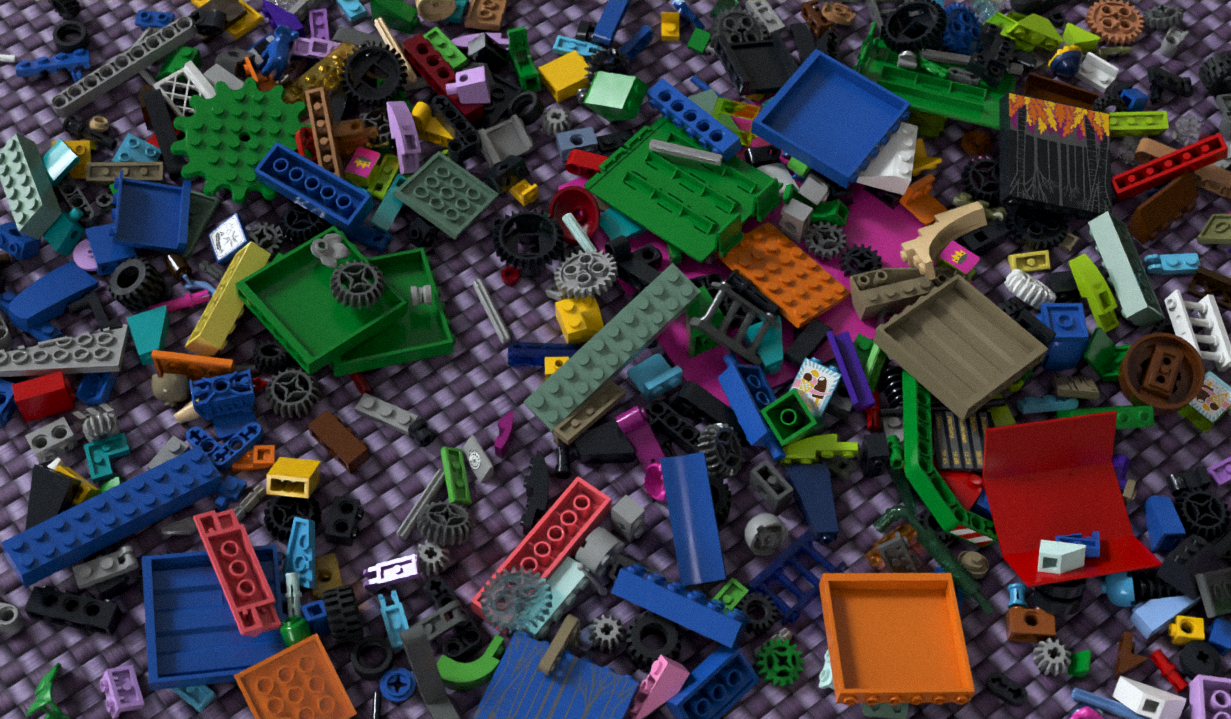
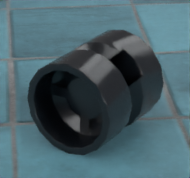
(585, 31)

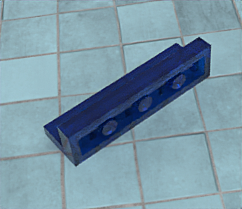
(534, 353)

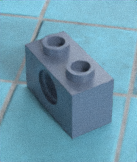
(580, 139)

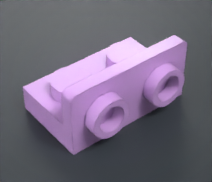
(121, 690)

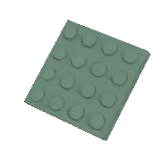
(446, 195)

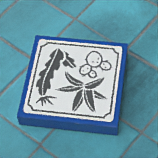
(228, 238)

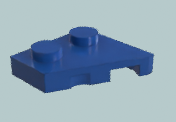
(1092, 542)

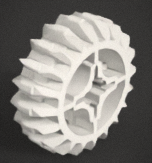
(1029, 289)

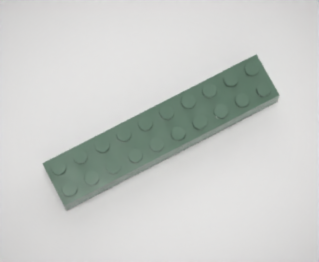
(613, 347)

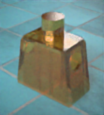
(353, 134)

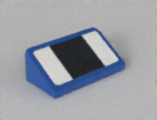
(258, 49)

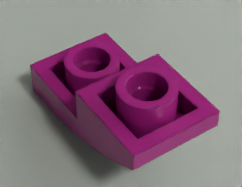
(506, 429)

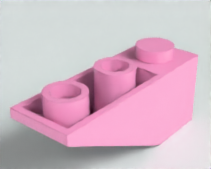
(660, 685)

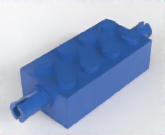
(747, 395)

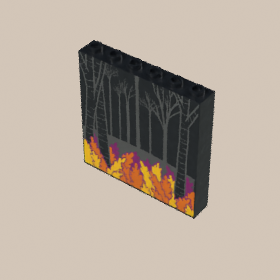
(1054, 157)

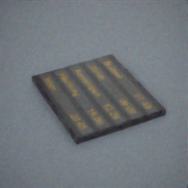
(959, 442)

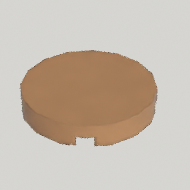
(838, 13)

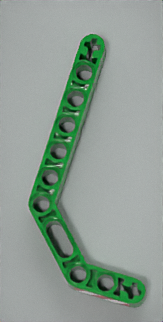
(924, 476)

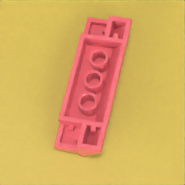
(238, 572)

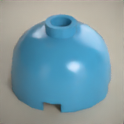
(1119, 589)

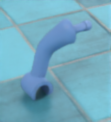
(198, 285)

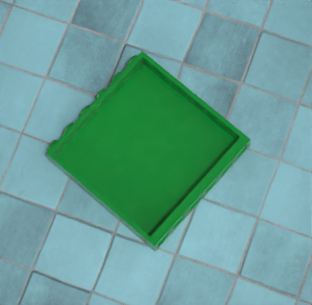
(299, 310)
(413, 337)

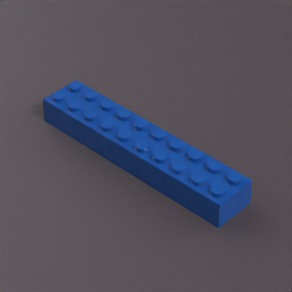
(111, 516)

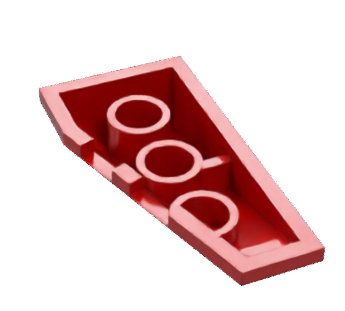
(964, 485)

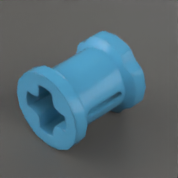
(1020, 590)

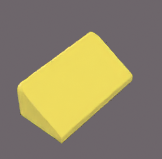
(1030, 261)

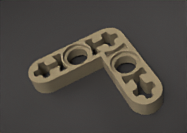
(566, 638)

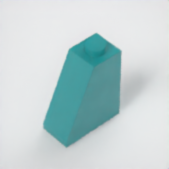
(149, 332)
(770, 348)

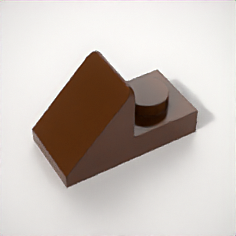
(1127, 661)

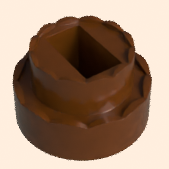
(1165, 358)

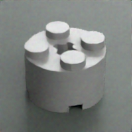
(600, 551)

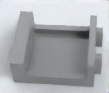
(505, 140)

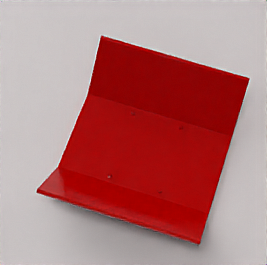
(1056, 482)

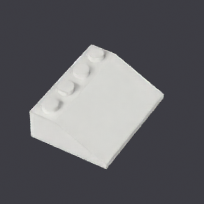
(894, 163)

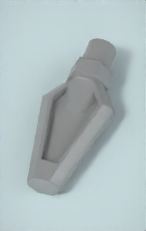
(181, 527)

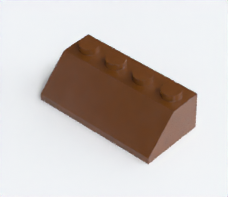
(1164, 208)

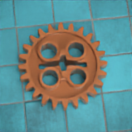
(1114, 21)

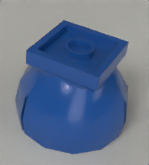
(1071, 334)

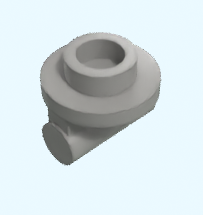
(907, 60)

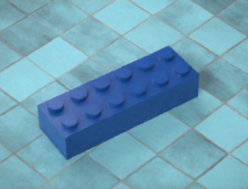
(314, 188)
(681, 605)

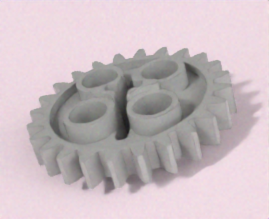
(586, 274)

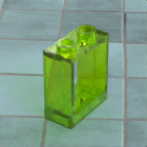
(740, 110)

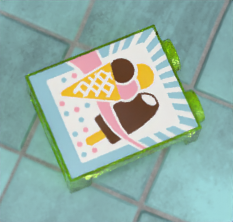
(1209, 404)

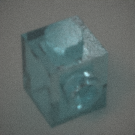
(984, 9)

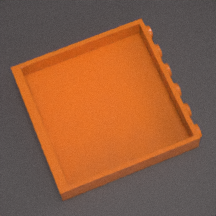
(895, 638)

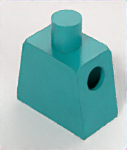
(65, 231)

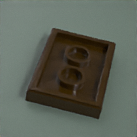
(232, 9)

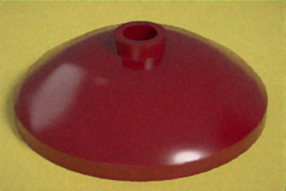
(573, 200)

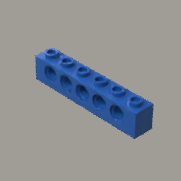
(693, 120)

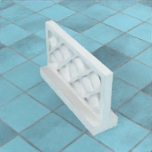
(198, 83)

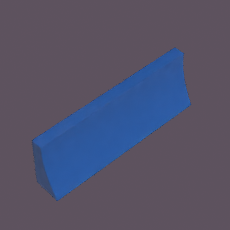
(693, 519)

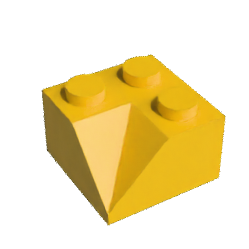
(578, 318)

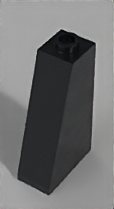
(49, 494)

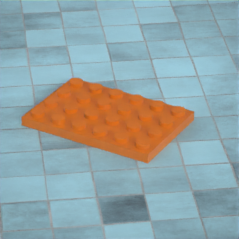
(785, 274)

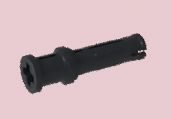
(83, 130)
(746, 288)

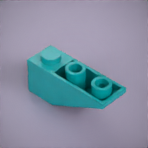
(389, 206)

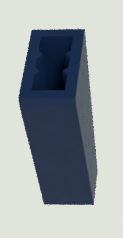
(814, 499)

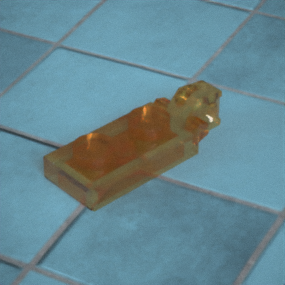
(873, 556)

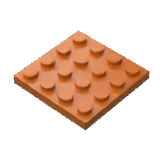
(296, 685)

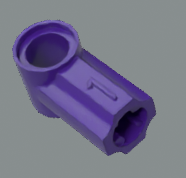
(1121, 465)

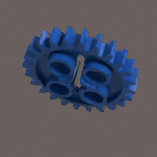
(962, 30)

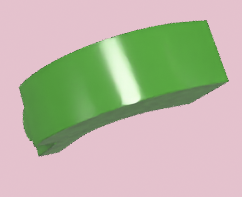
(473, 674)

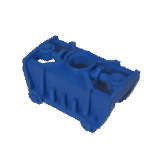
(223, 401)

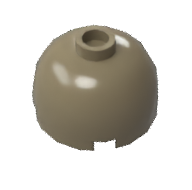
(171, 388)

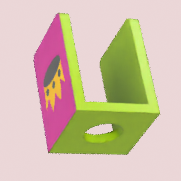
(959, 258)

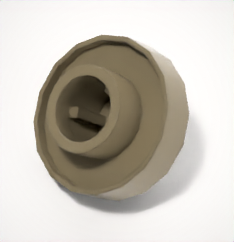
(975, 563)

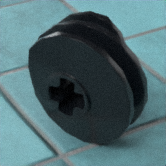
(1199, 659)

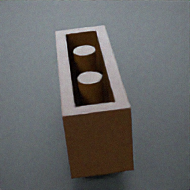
(339, 441)

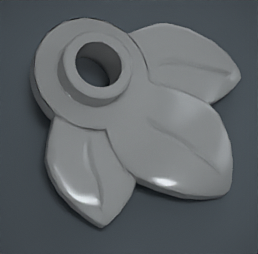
(331, 251)

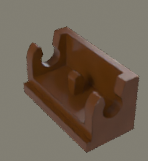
(815, 18)

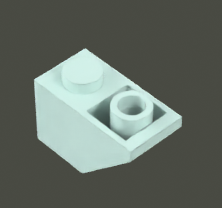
(1060, 556)

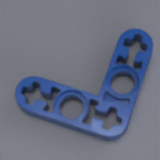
(221, 451)

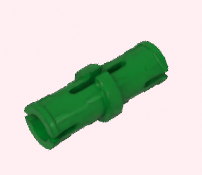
(896, 452)

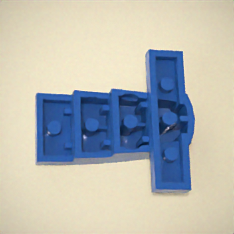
(46, 300)

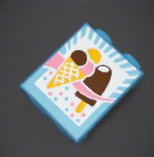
(817, 383)

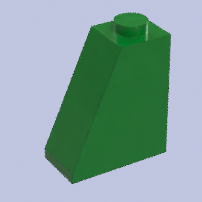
(396, 14)

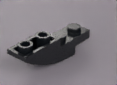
(537, 491)

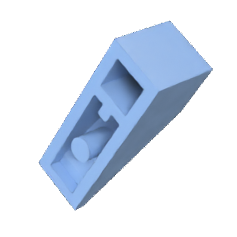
(1158, 613)

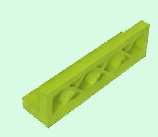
(1138, 123)

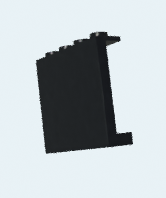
(756, 65)

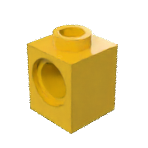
(1193, 625)

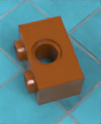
(1019, 630)

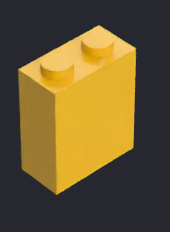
(564, 75)
(293, 477)

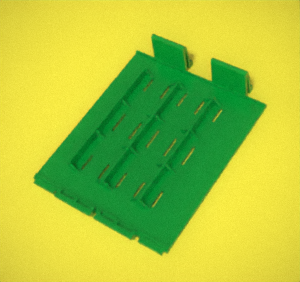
(928, 91)
(683, 199)

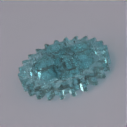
(516, 599)

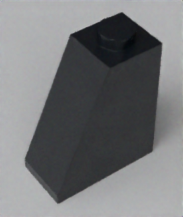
(603, 445)

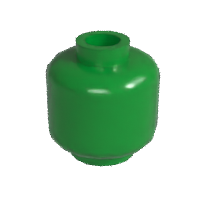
(295, 630)

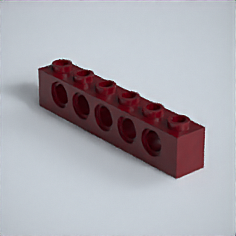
(437, 73)

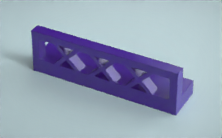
(851, 370)

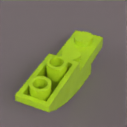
(1096, 290)
(808, 449)

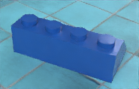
(714, 685)

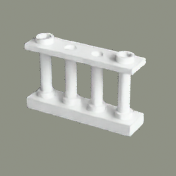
(1211, 322)

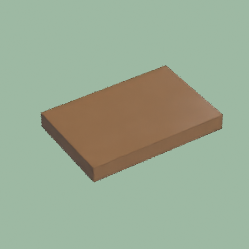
(486, 14)

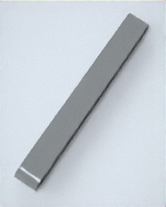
(119, 74)

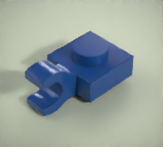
(230, 489)

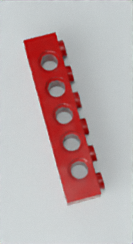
(1169, 167)

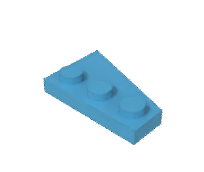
(301, 552)

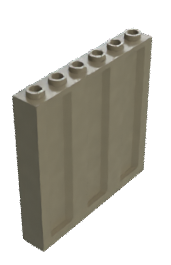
(959, 346)

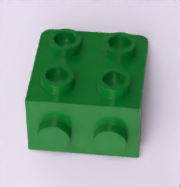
(1104, 355)

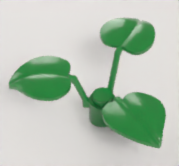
(45, 697)

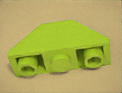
(1037, 31)

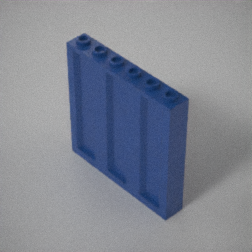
(191, 636)

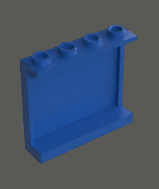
(150, 215)

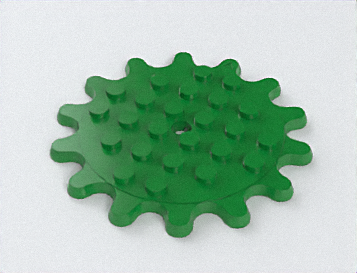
(215, 134)

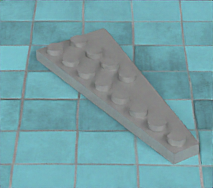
(70, 355)

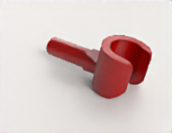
(259, 384)

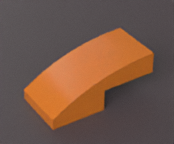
(257, 458)

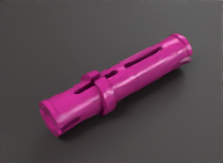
(184, 302)

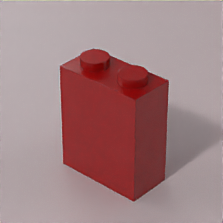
(44, 396)

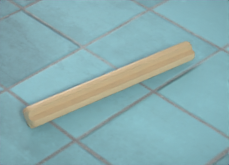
(389, 39)

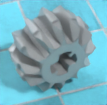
(556, 121)
(100, 427)
(438, 562)
(606, 625)
(1047, 649)

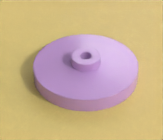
(83, 256)

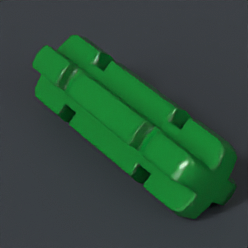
(934, 69)

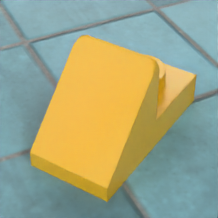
(670, 26)

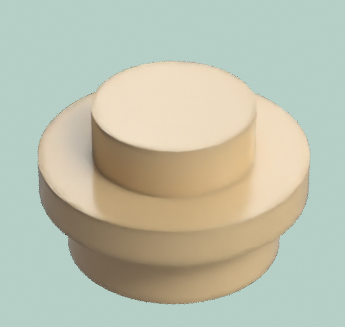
(99, 124)

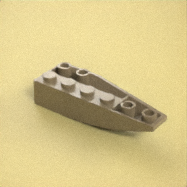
(893, 288)

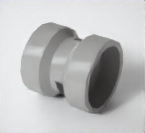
(416, 297)

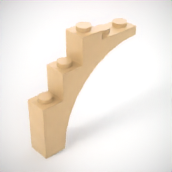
(935, 237)

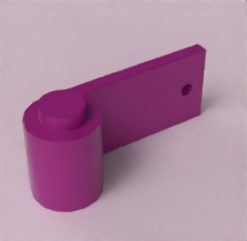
(636, 427)

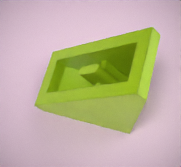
(1079, 37)

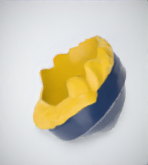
(1066, 61)

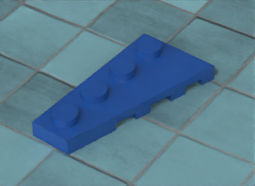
(53, 64)

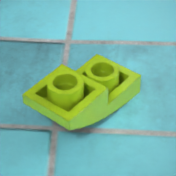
(1001, 415)

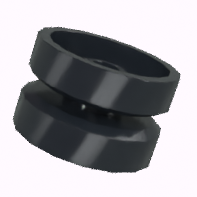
(1060, 597)

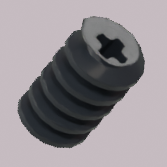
(892, 384)
(1151, 584)

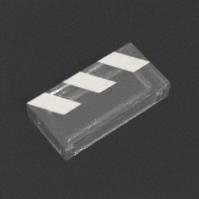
(80, 416)

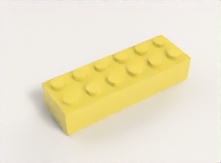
(225, 305)

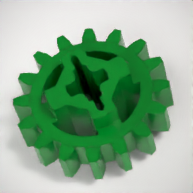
(773, 656)

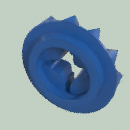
(391, 677)

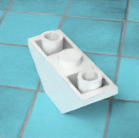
(1148, 699)

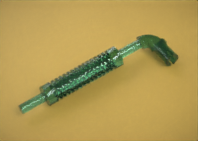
(939, 552)

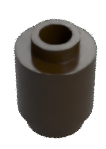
(177, 266)

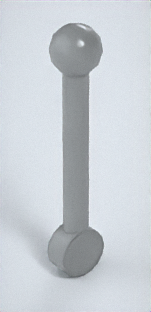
(601, 590)

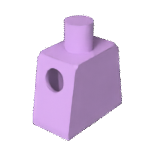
(471, 86)

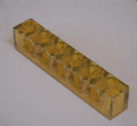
(324, 73)

